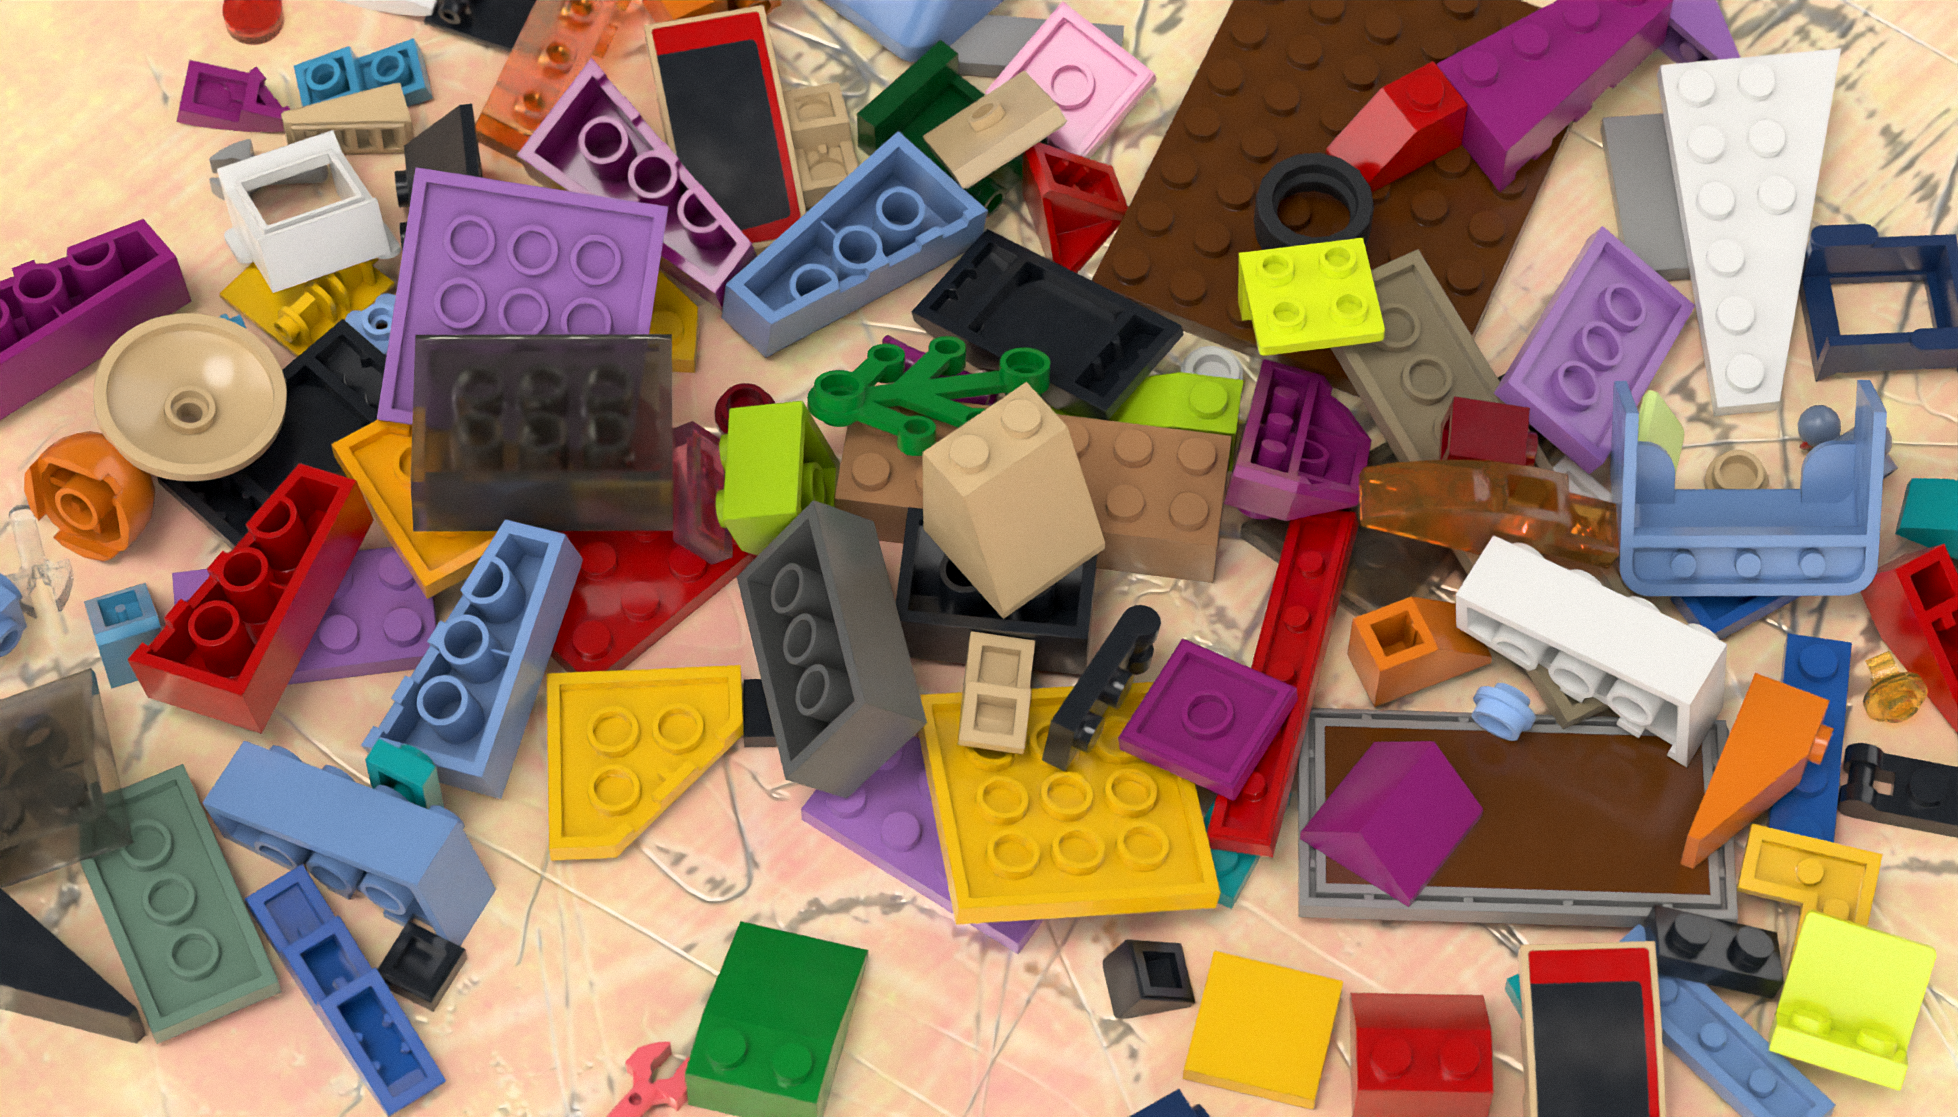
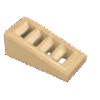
(362, 122)

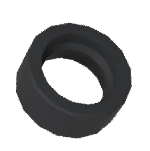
(1306, 174)

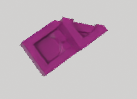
(228, 100)

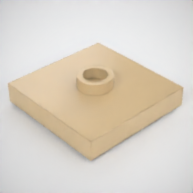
(995, 129)

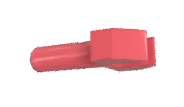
(644, 1091)

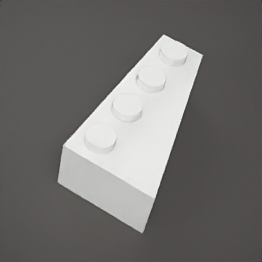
(1597, 643)

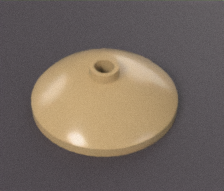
(190, 369)

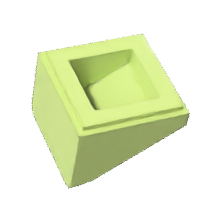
(1660, 426)

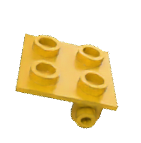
(307, 310)

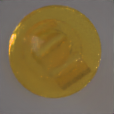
(1894, 693)

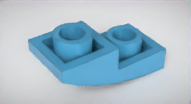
(345, 74)

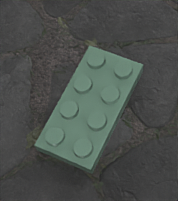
(178, 912)

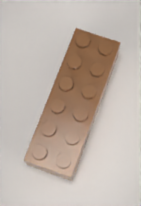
(1150, 488)

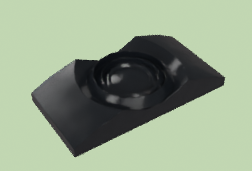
(1015, 298)
(329, 396)

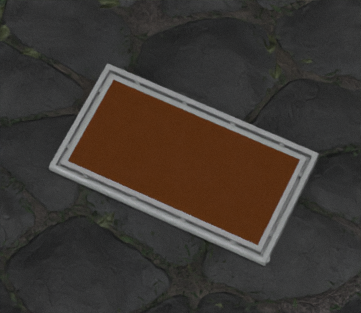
(1569, 830)

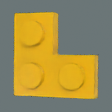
(1809, 875)

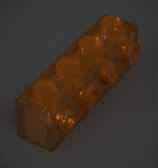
(542, 66)

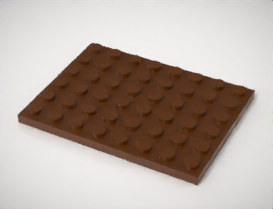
(1287, 85)

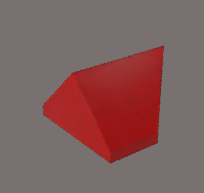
(1071, 203)

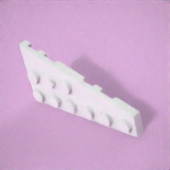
(1746, 181)

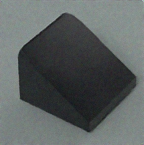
(1147, 978)

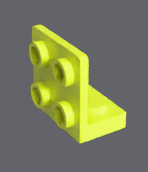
(1309, 297)
(1851, 999)

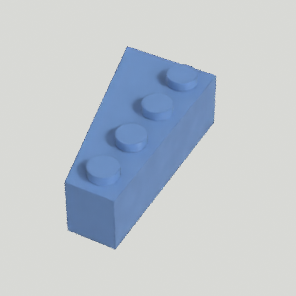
(855, 245)
(486, 661)
(353, 838)

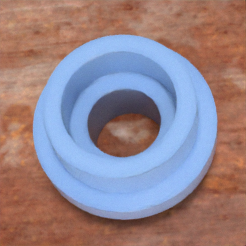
(1503, 711)

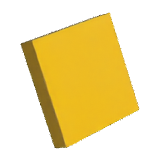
(1263, 1030)

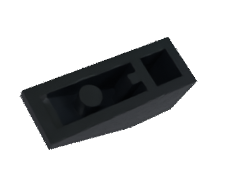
(54, 984)

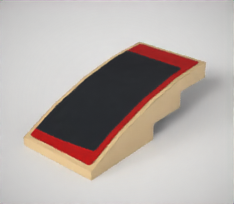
(729, 116)
(1591, 1030)

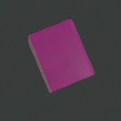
(1395, 817)

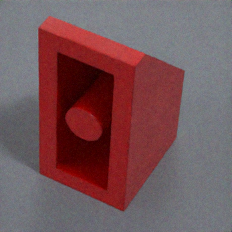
(1403, 127)

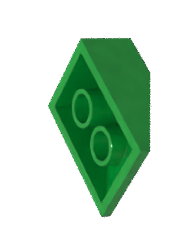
(774, 1025)

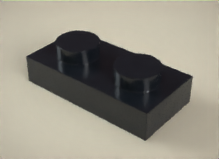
(1715, 951)

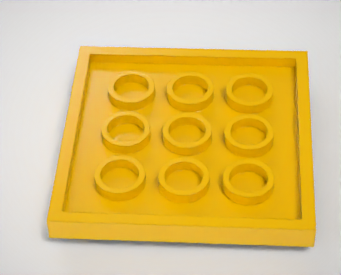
(1057, 842)

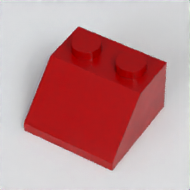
(1420, 1055)

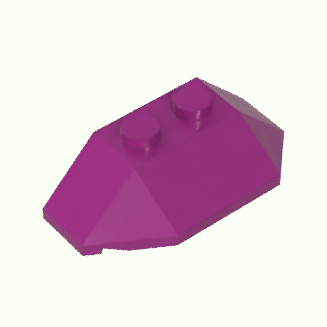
(1296, 448)

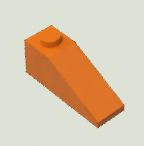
(1760, 763)

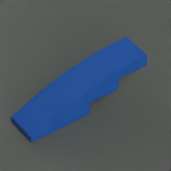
(345, 991)

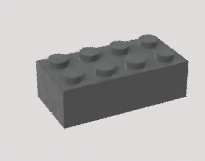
(830, 650)

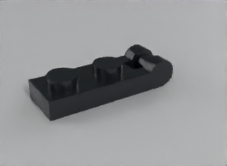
(1103, 684)
(1920, 795)

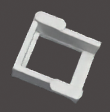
(312, 241)

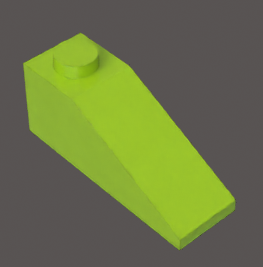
(1184, 403)

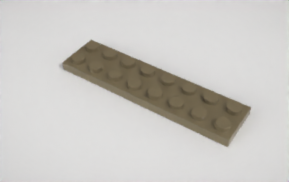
(1408, 389)

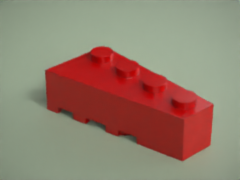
(258, 609)

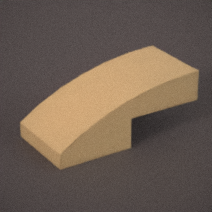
(820, 138)
(996, 692)

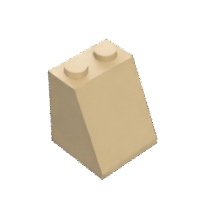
(1010, 501)

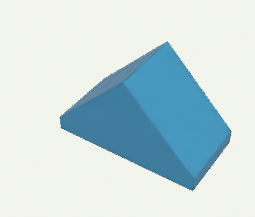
(119, 626)

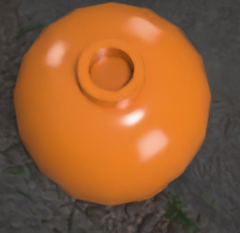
(90, 495)

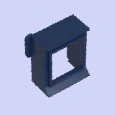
(1859, 256)

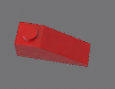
(1917, 618)

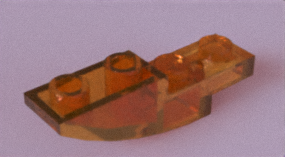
(1471, 500)

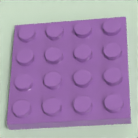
(516, 263)

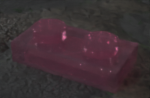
(696, 481)

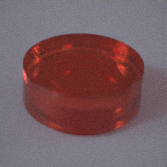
(253, 20)

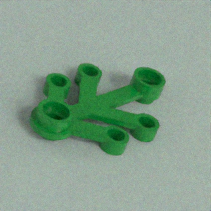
(848, 397)

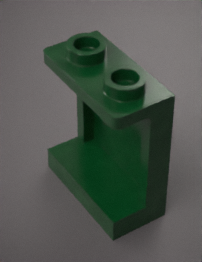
(920, 102)

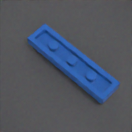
(1823, 670)

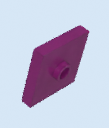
(1208, 719)

